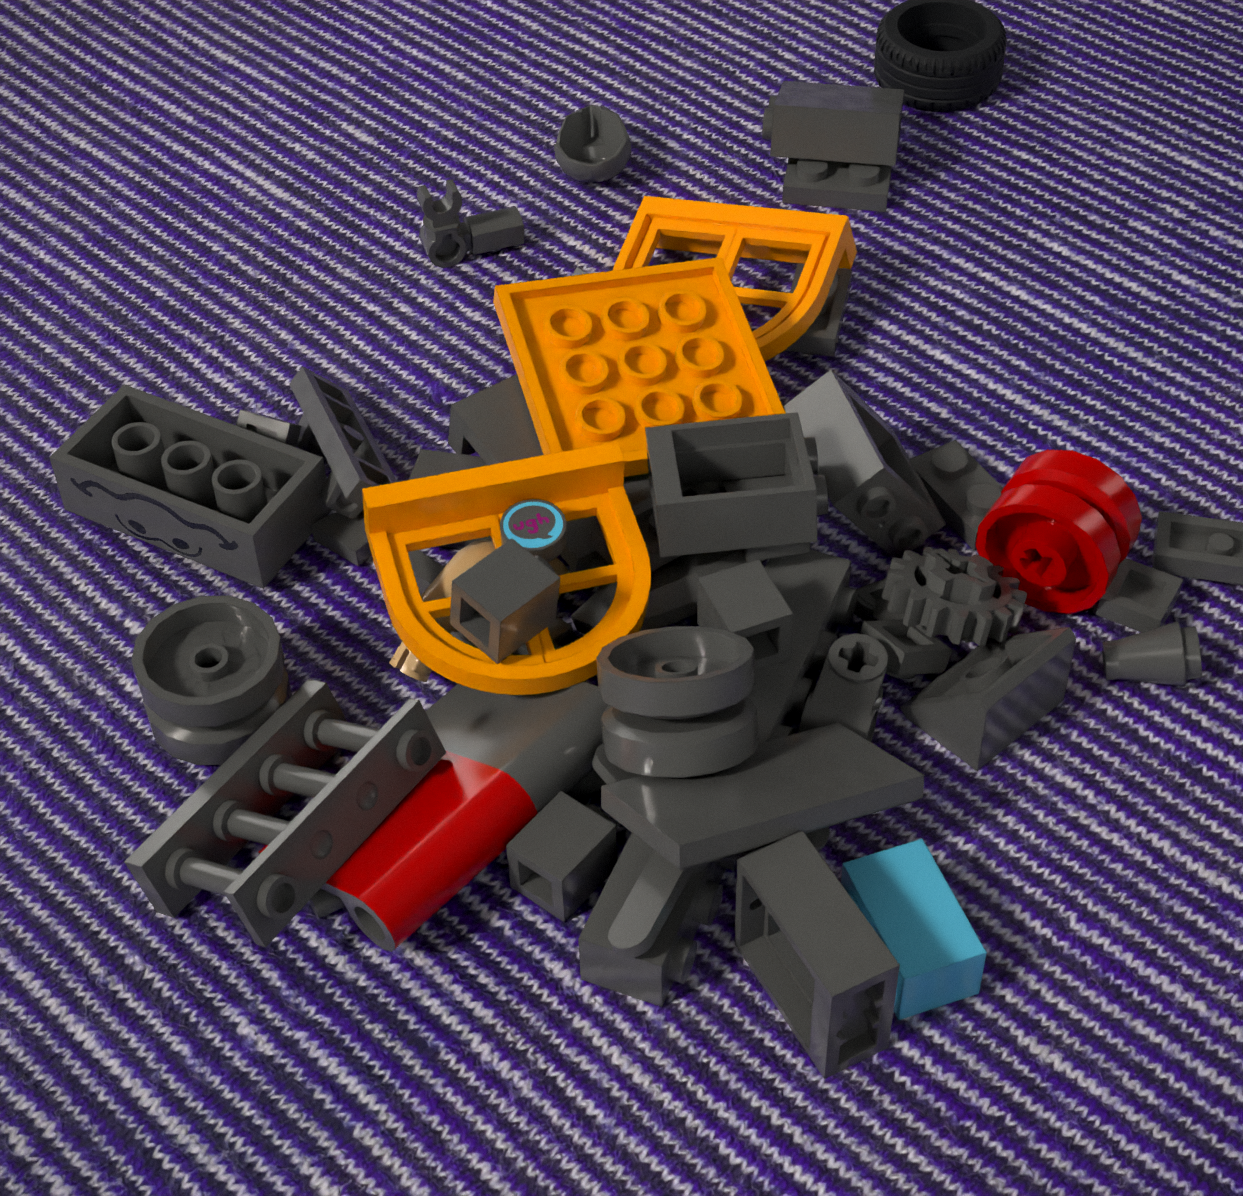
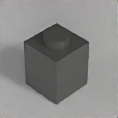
(504, 600)
(749, 605)
(562, 855)

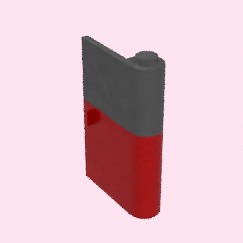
(497, 774)

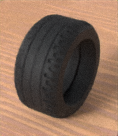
(940, 53)

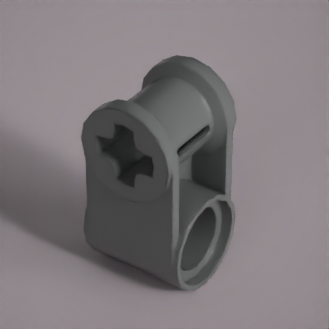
(848, 686)

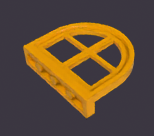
(738, 231)
(470, 507)

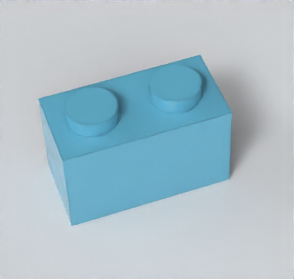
(919, 924)

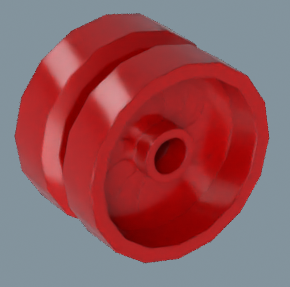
(1061, 529)

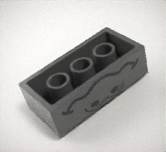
(192, 484)

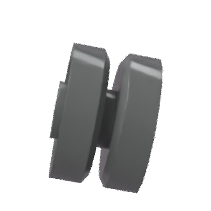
(209, 676)
(678, 701)

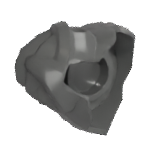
(592, 144)

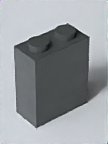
(834, 123)

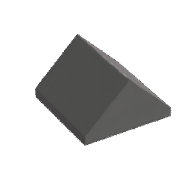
(994, 694)

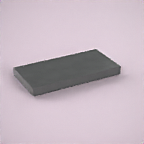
(776, 792)

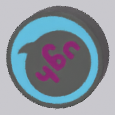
(536, 527)

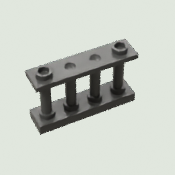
(256, 782)

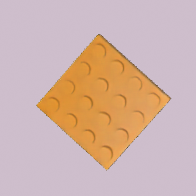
(632, 354)

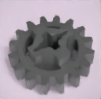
(954, 596)

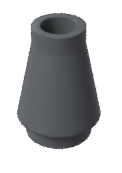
(1155, 656)

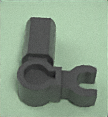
(449, 239)

